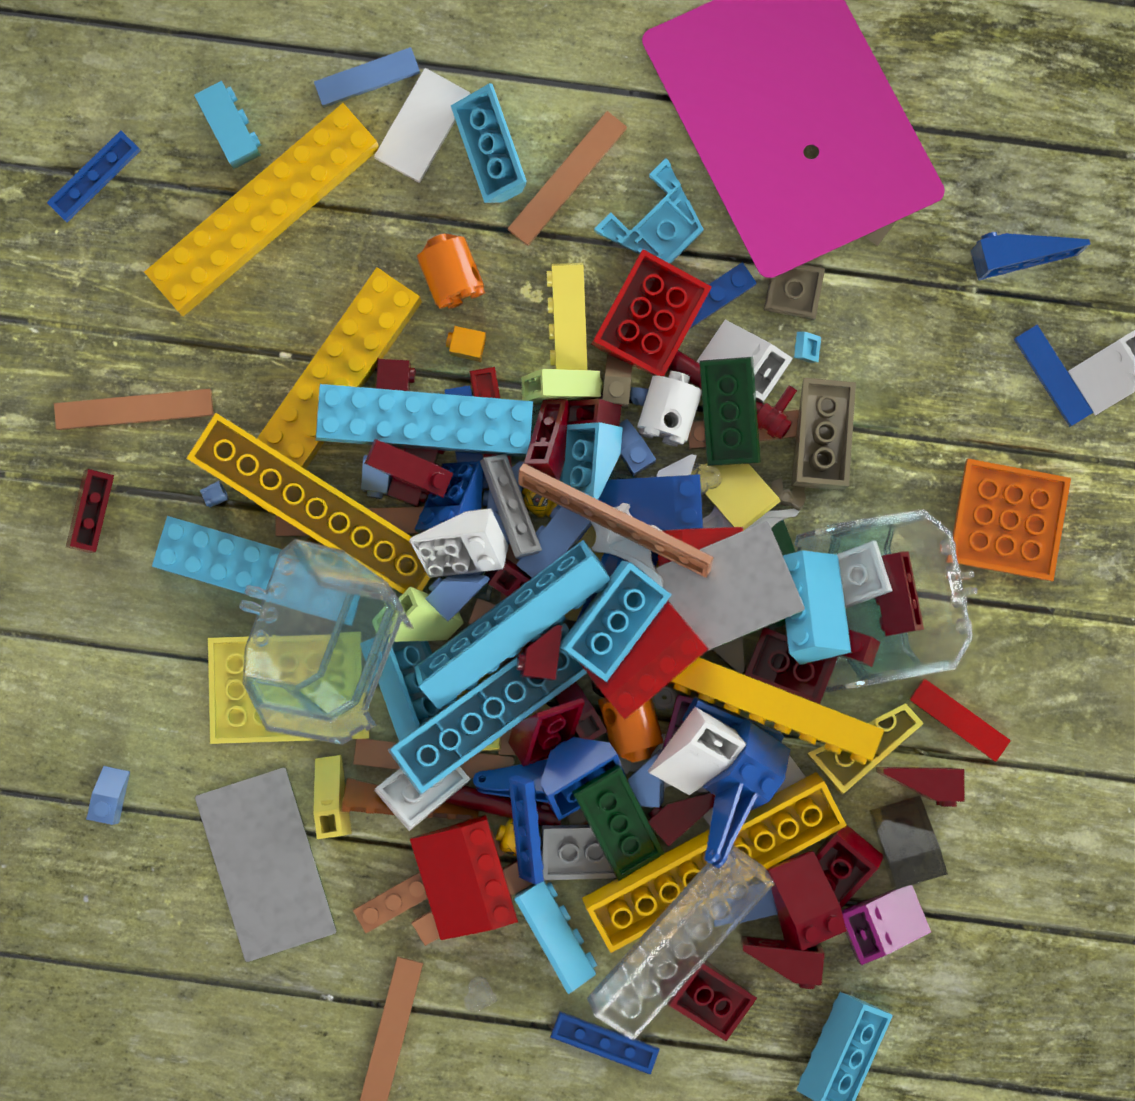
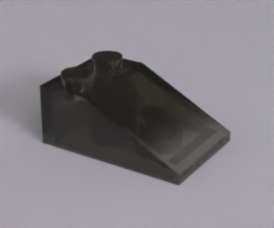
(908, 842)

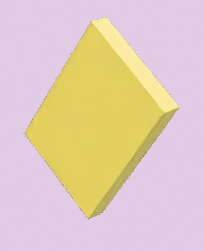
(741, 495)

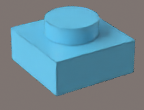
(807, 347)

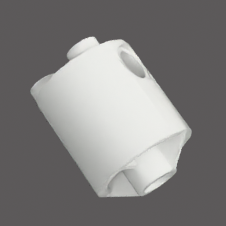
(675, 401)

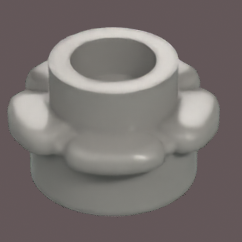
(668, 702)

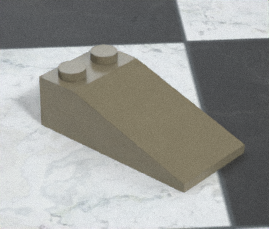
(824, 435)

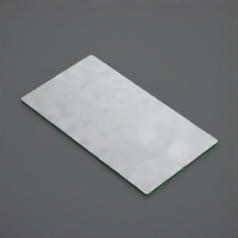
(742, 591)
(265, 864)

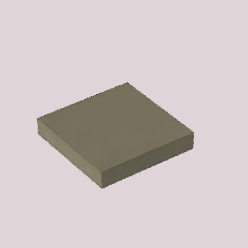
(796, 292)

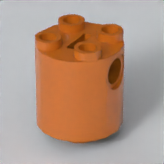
(450, 270)
(633, 737)

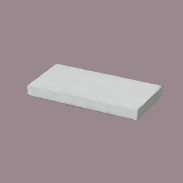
(421, 126)

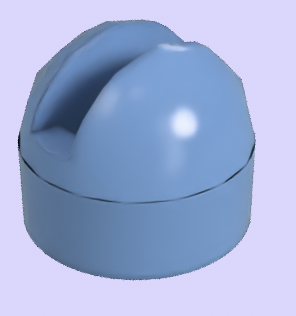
(638, 395)

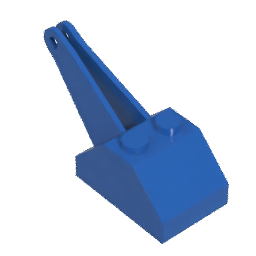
(565, 770)
(744, 787)

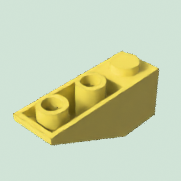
(328, 798)

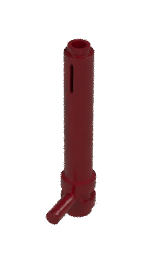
(768, 417)
(498, 805)

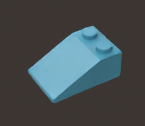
(591, 456)

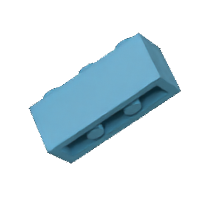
(228, 124)

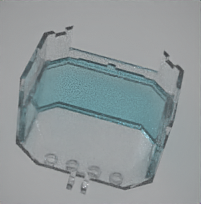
(938, 589)
(319, 643)

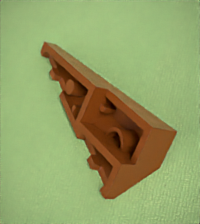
(361, 797)

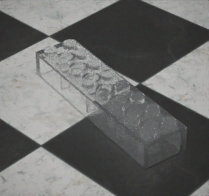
(679, 943)

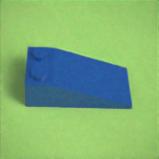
(1014, 252)
(659, 501)

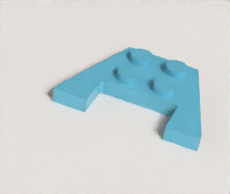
(665, 229)

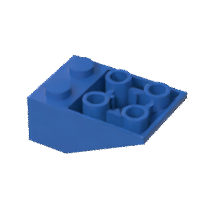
(462, 495)

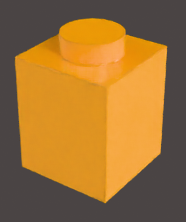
(466, 343)

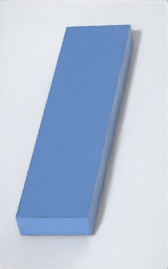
(367, 77)

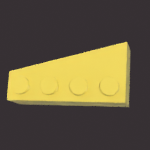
(569, 316)
(845, 772)

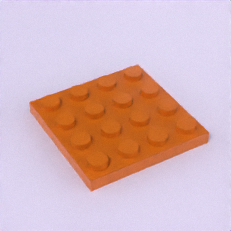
(1010, 519)

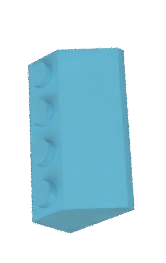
(489, 145)
(614, 620)
(822, 626)
(398, 683)
(555, 935)
(844, 1050)

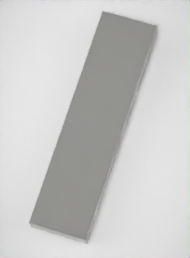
(510, 506)

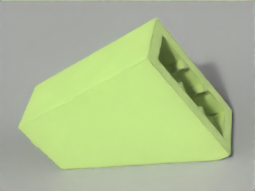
(561, 384)
(425, 619)

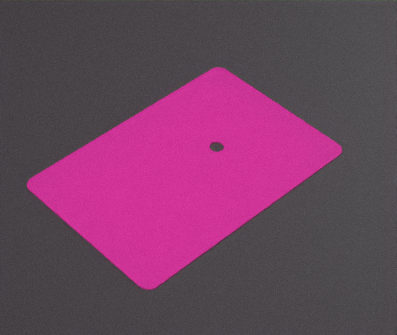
(764, 85)

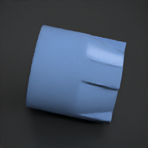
(214, 494)

